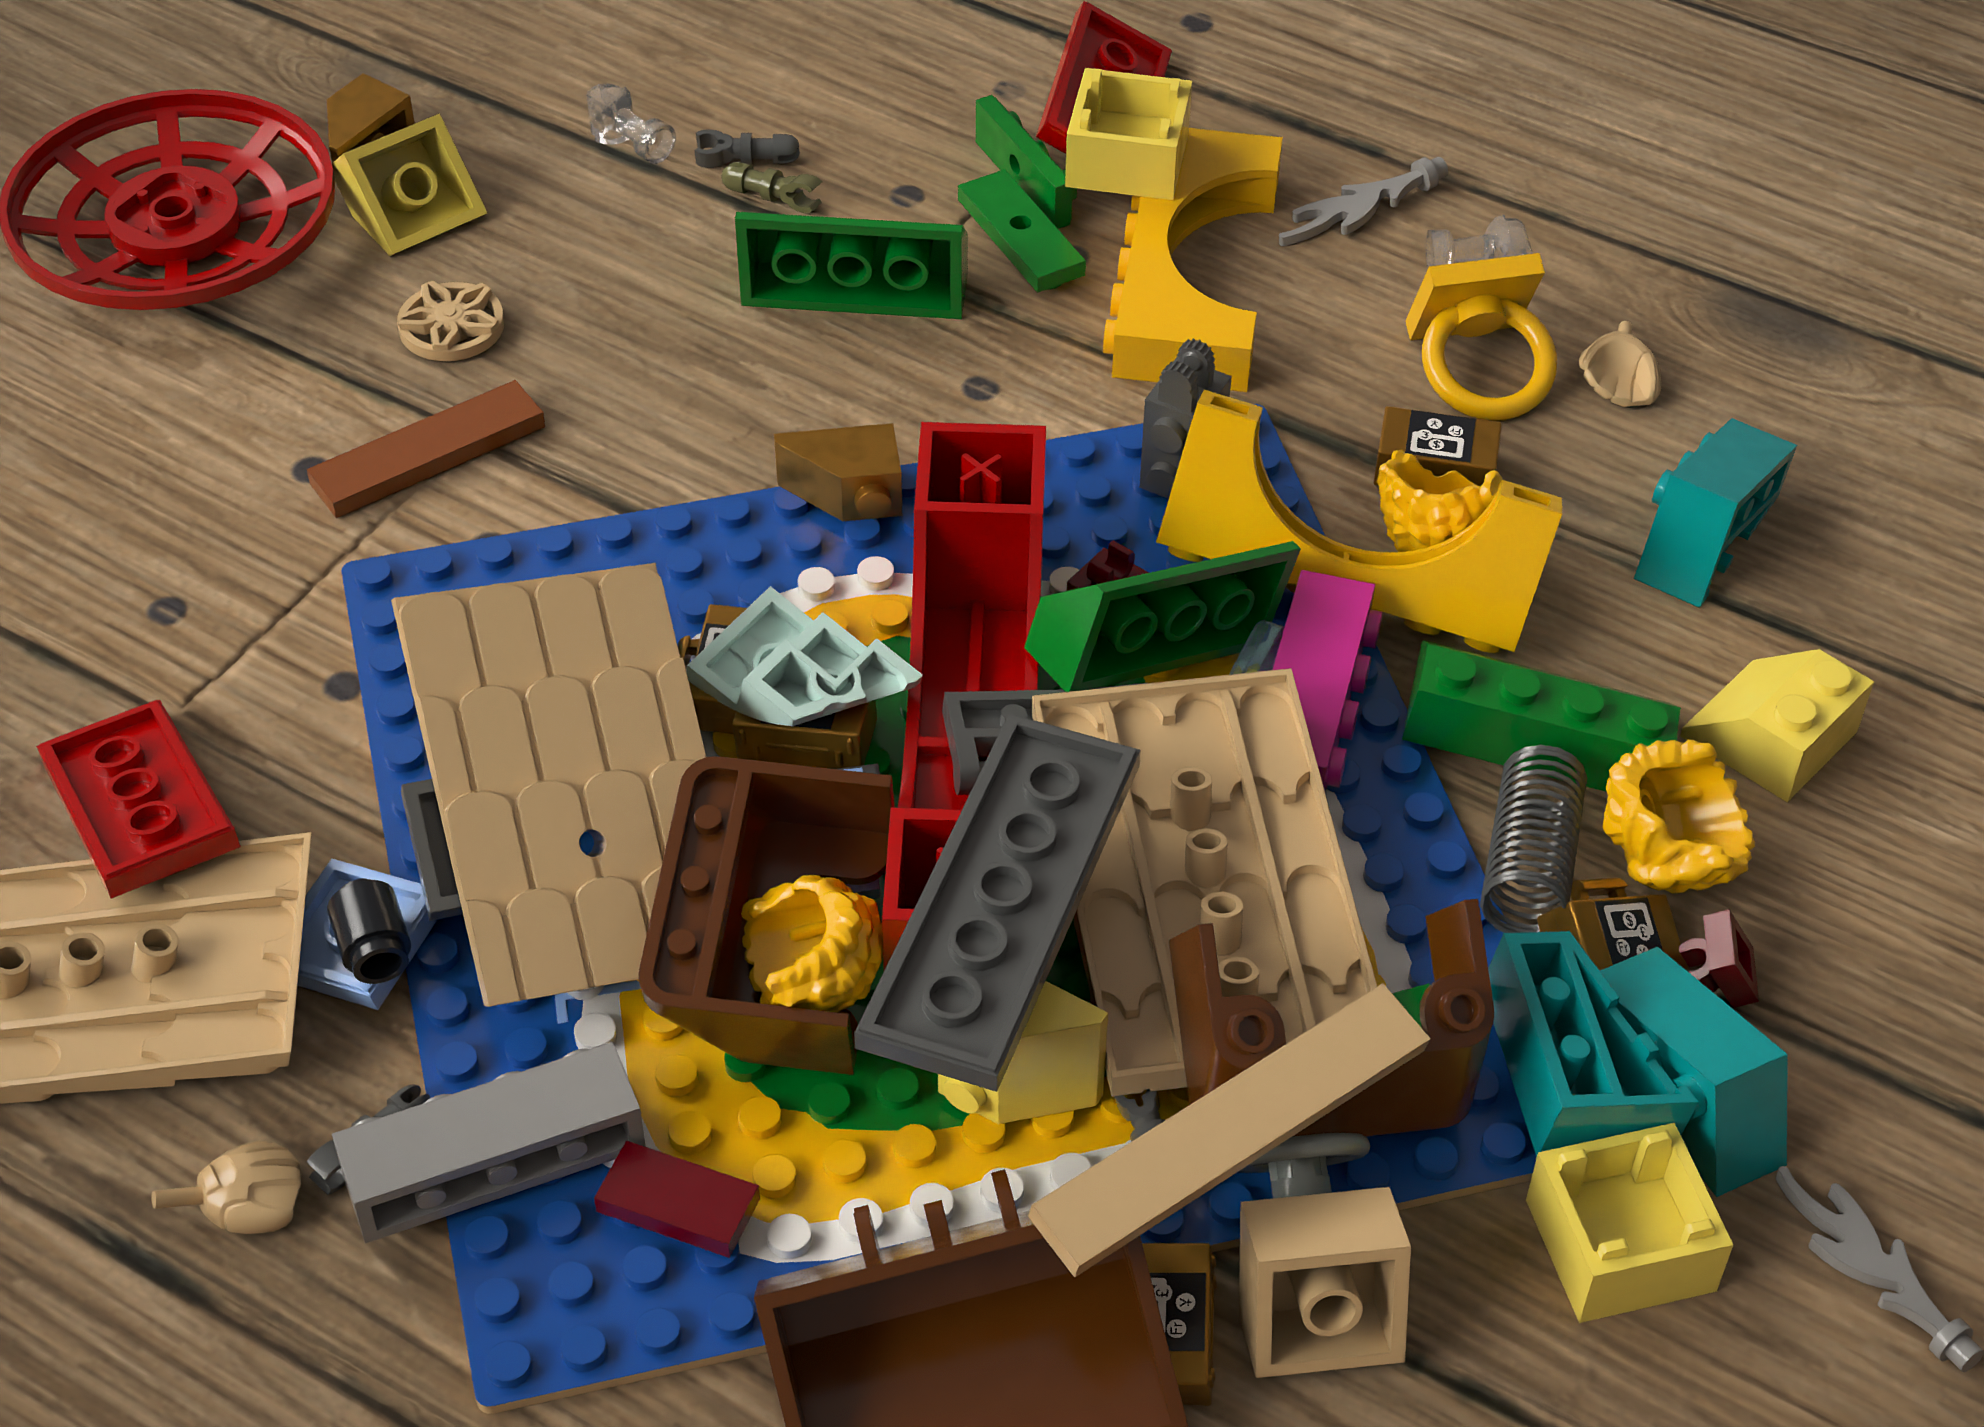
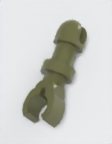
(772, 185)

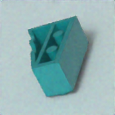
(1707, 504)
(1572, 1050)
(1721, 1059)

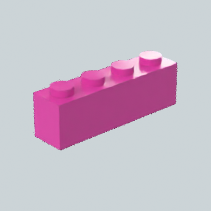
(1324, 648)

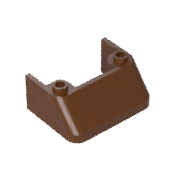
(1424, 1094)

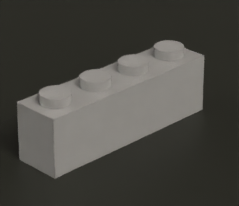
(488, 1141)

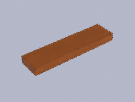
(425, 448)

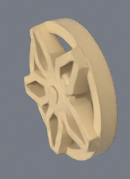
(450, 320)

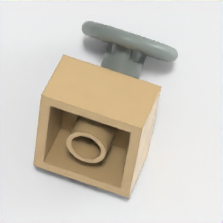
(1321, 1266)

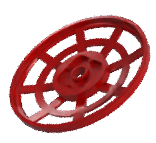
(170, 211)

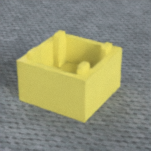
(1128, 133)
(1628, 1222)

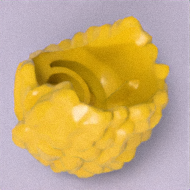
(1427, 507)
(1677, 817)
(812, 944)

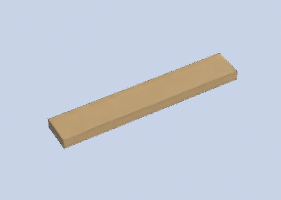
(1226, 1130)

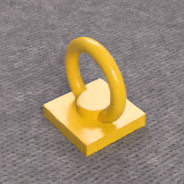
(1473, 302)

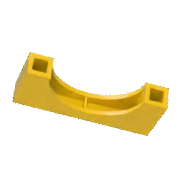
(1156, 305)
(1465, 586)

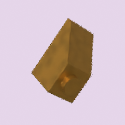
(365, 113)
(843, 470)

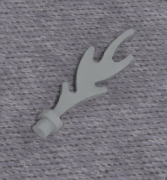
(1361, 201)
(1862, 1258)

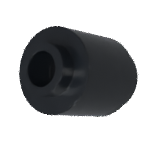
(370, 930)

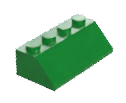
(852, 265)
(1158, 618)
(1499, 707)

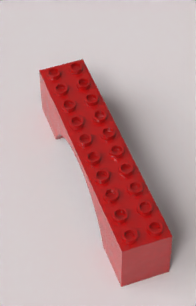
(969, 622)

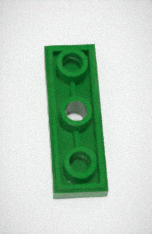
(1025, 159)
(1021, 231)

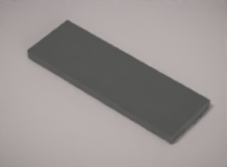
(998, 903)

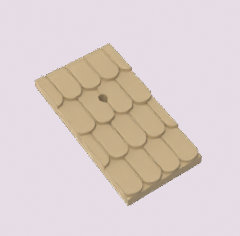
(545, 721)
(1217, 832)
(154, 981)

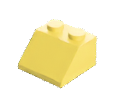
(408, 186)
(1783, 718)
(1053, 1067)

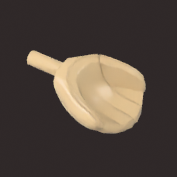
(1622, 368)
(243, 1189)

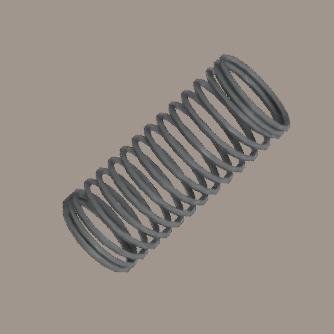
(1541, 809)

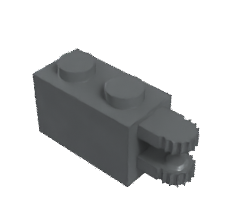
(1171, 410)

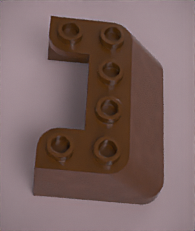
(729, 842)

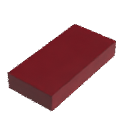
(677, 1198)

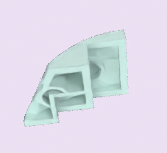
(795, 668)

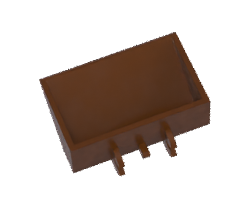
(969, 1333)

